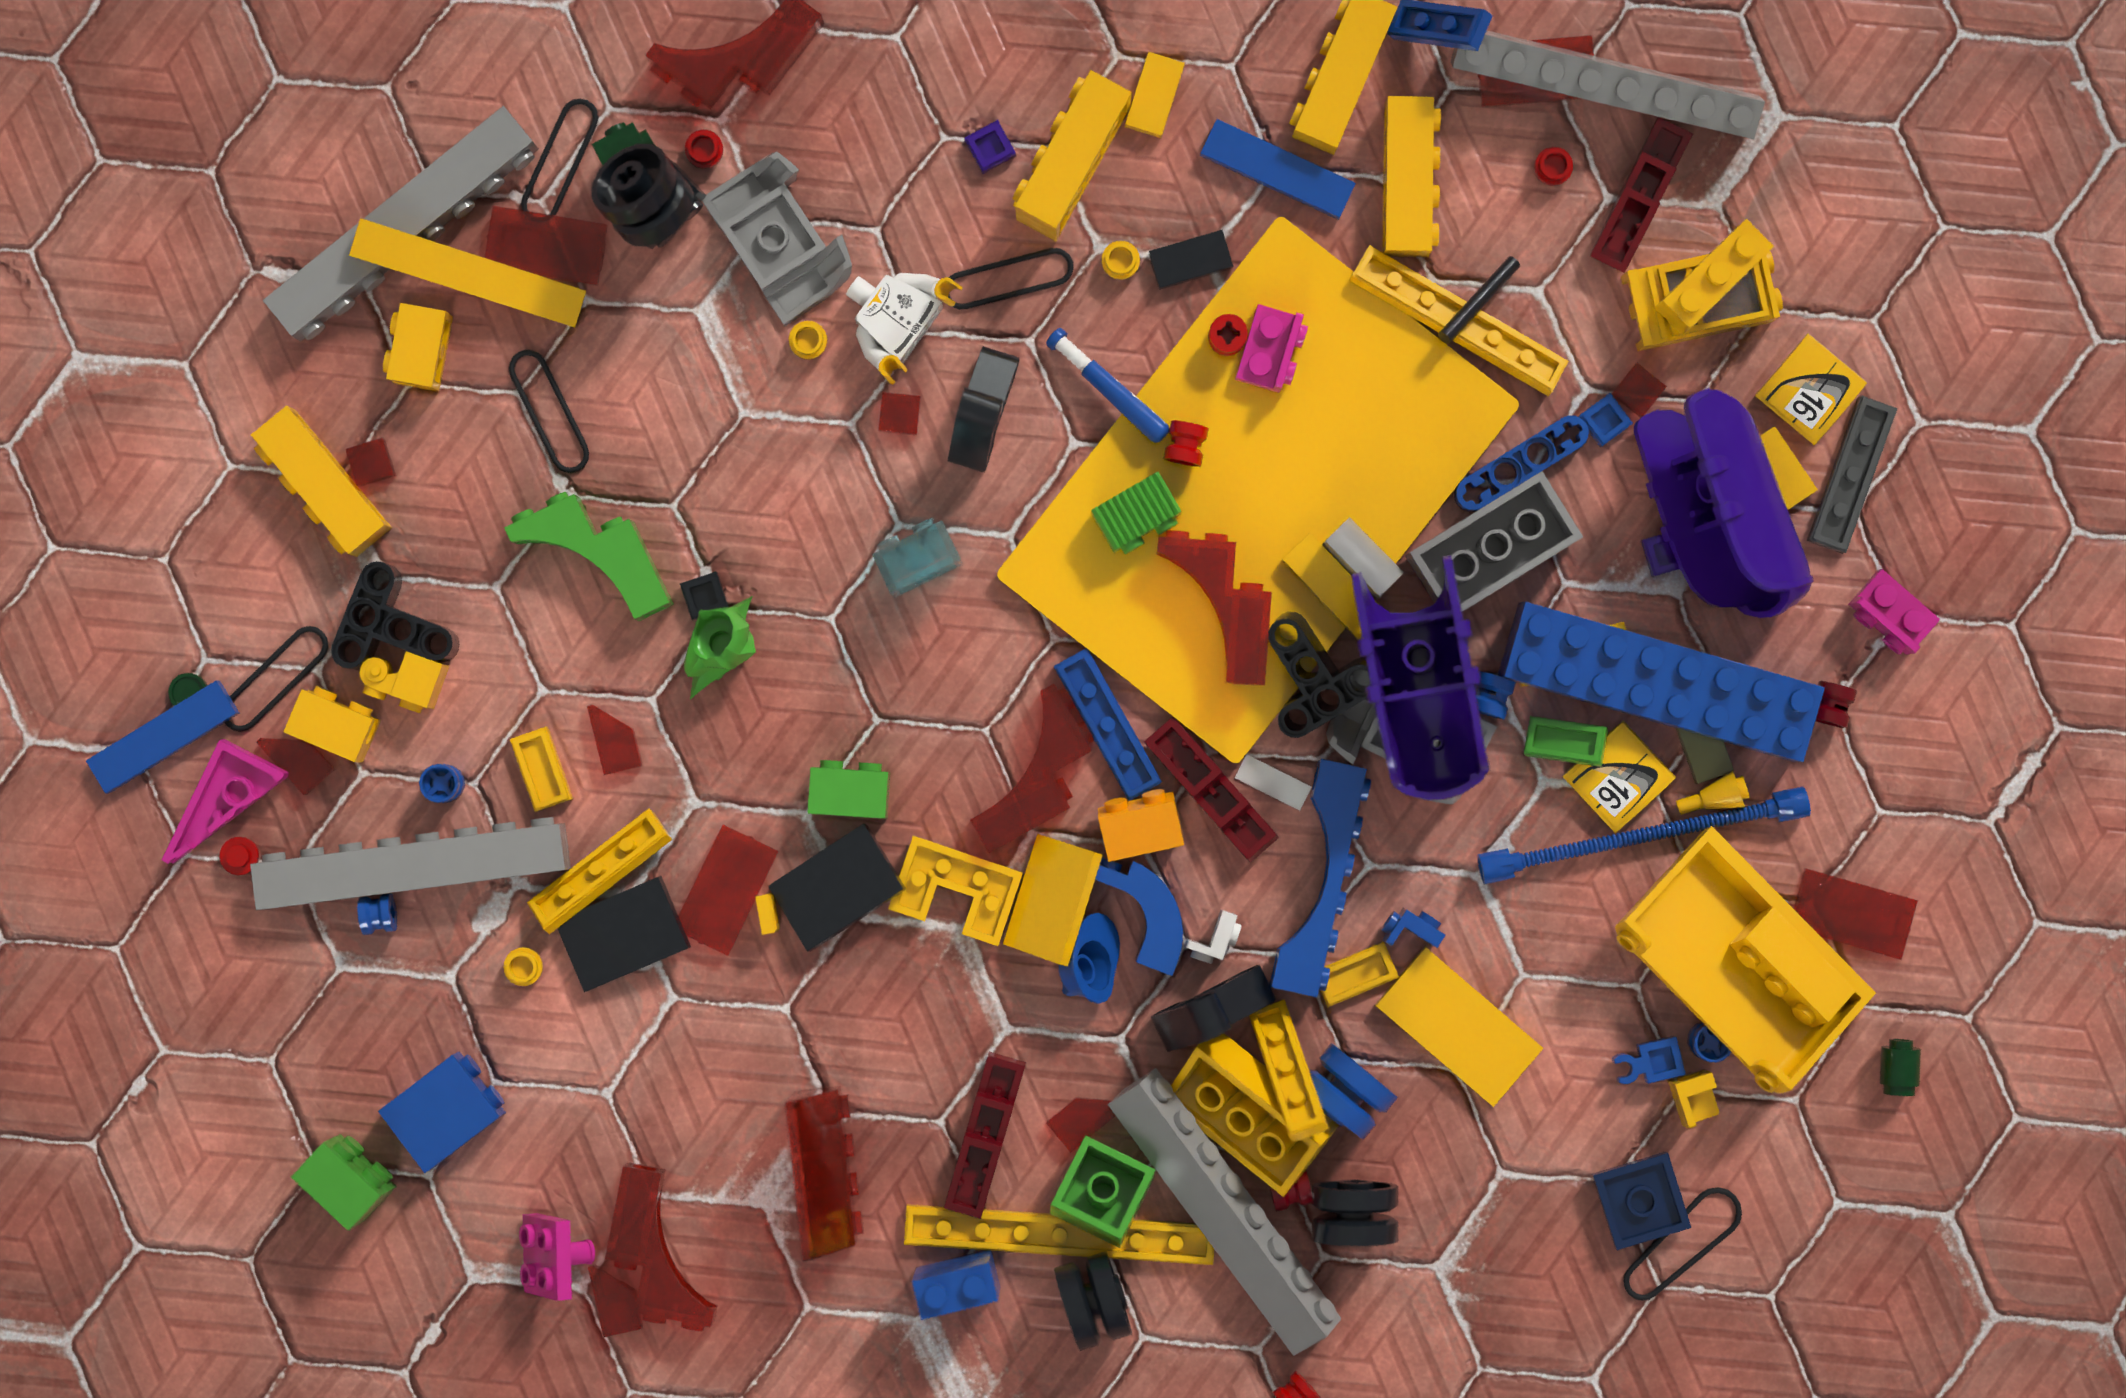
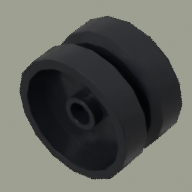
(642, 194)
(1355, 1213)
(1094, 1300)

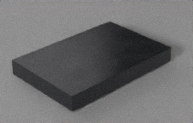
(837, 887)
(623, 934)

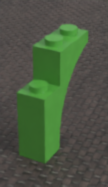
(616, 550)

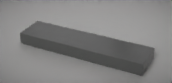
(1852, 474)

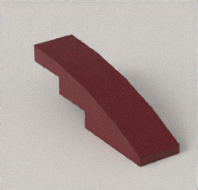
(1641, 195)
(1211, 789)
(984, 1135)

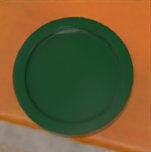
(184, 687)

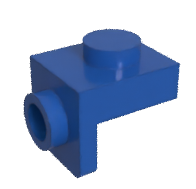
(1422, 926)

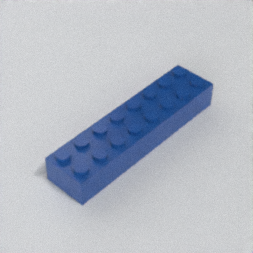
(1661, 682)

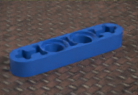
(1522, 465)

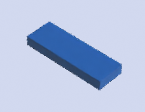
(1439, 24)

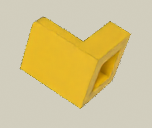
(1694, 1097)

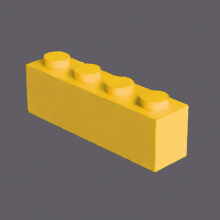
(1343, 72)
(1408, 176)
(320, 481)

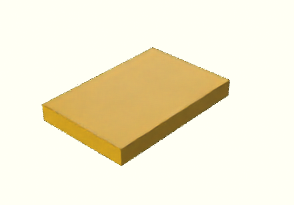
(1052, 899)

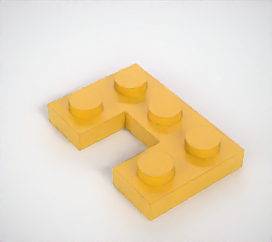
(988, 882)

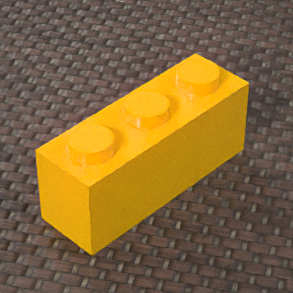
(1714, 276)
(1792, 967)

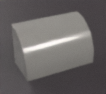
(1361, 554)

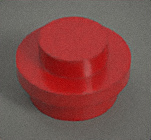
(704, 149)
(1553, 166)
(238, 855)

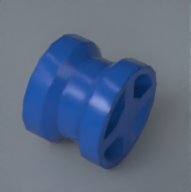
(377, 914)

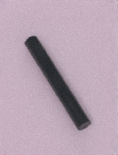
(1479, 300)

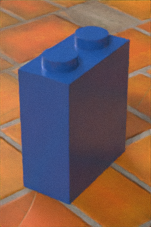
(443, 1111)
(956, 1284)

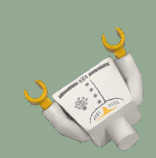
(897, 316)

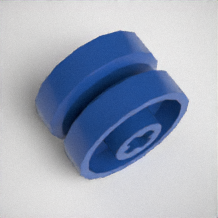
(1347, 1091)

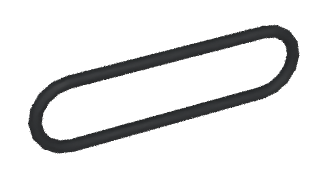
(548, 146)
(1018, 292)
(534, 418)
(300, 676)

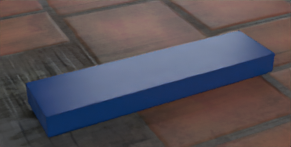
(1277, 169)
(1107, 724)
(162, 737)

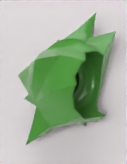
(718, 644)

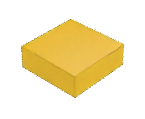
(767, 913)

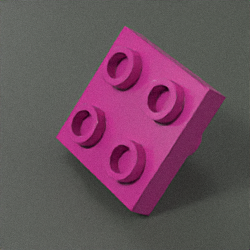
(550, 1255)

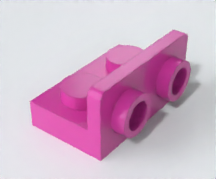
(1270, 348)
(1893, 613)

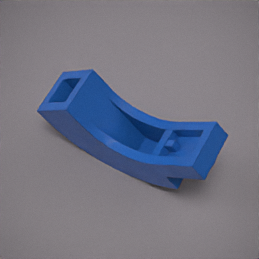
(1163, 929)

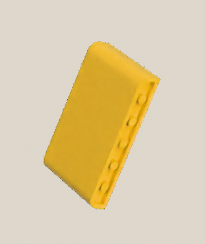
(1685, 937)

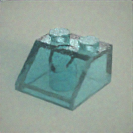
(916, 558)

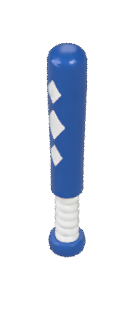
(1125, 401)

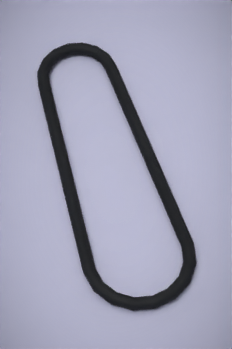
(1650, 1249)

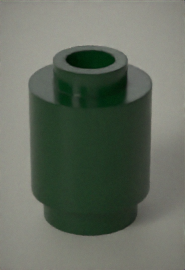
(1900, 1067)

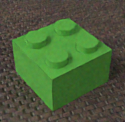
(344, 1180)
(1102, 1191)

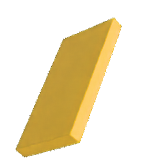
(1459, 1026)

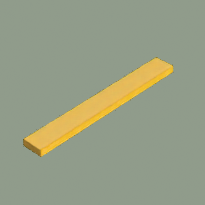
(1051, 1235)

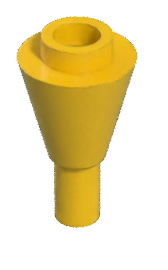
(1722, 794)

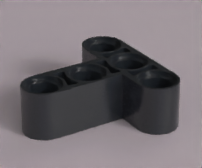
(982, 409)
(385, 621)
(1312, 684)
(1213, 1010)

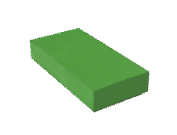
(1566, 741)

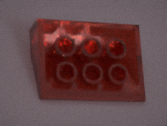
(822, 1171)

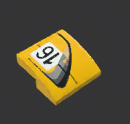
(1811, 389)
(1625, 782)

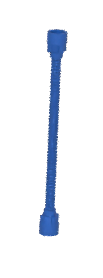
(1784, 805)

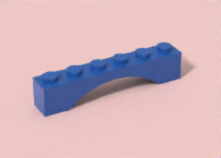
(1336, 799)

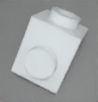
(1224, 934)

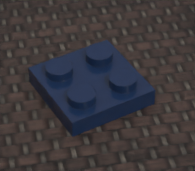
(1641, 1200)

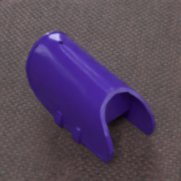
(1722, 506)
(1424, 692)

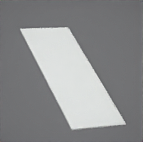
(1273, 782)

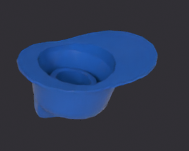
(1092, 960)

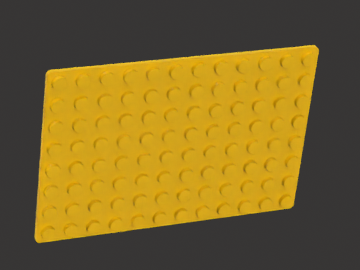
(1366, 431)

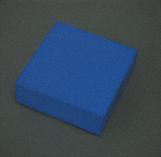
(1605, 419)

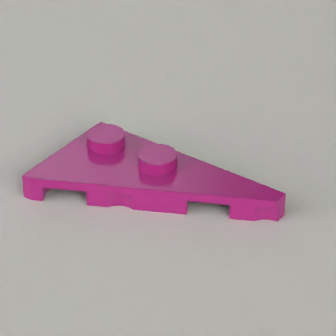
(226, 789)

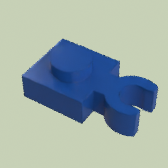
(1656, 1060)

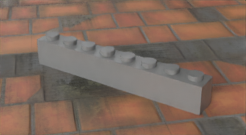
(1613, 83)
(419, 208)
(411, 865)
(1225, 1212)

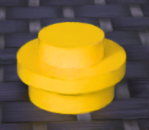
(1120, 260)
(808, 340)
(523, 966)

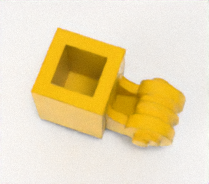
(415, 683)

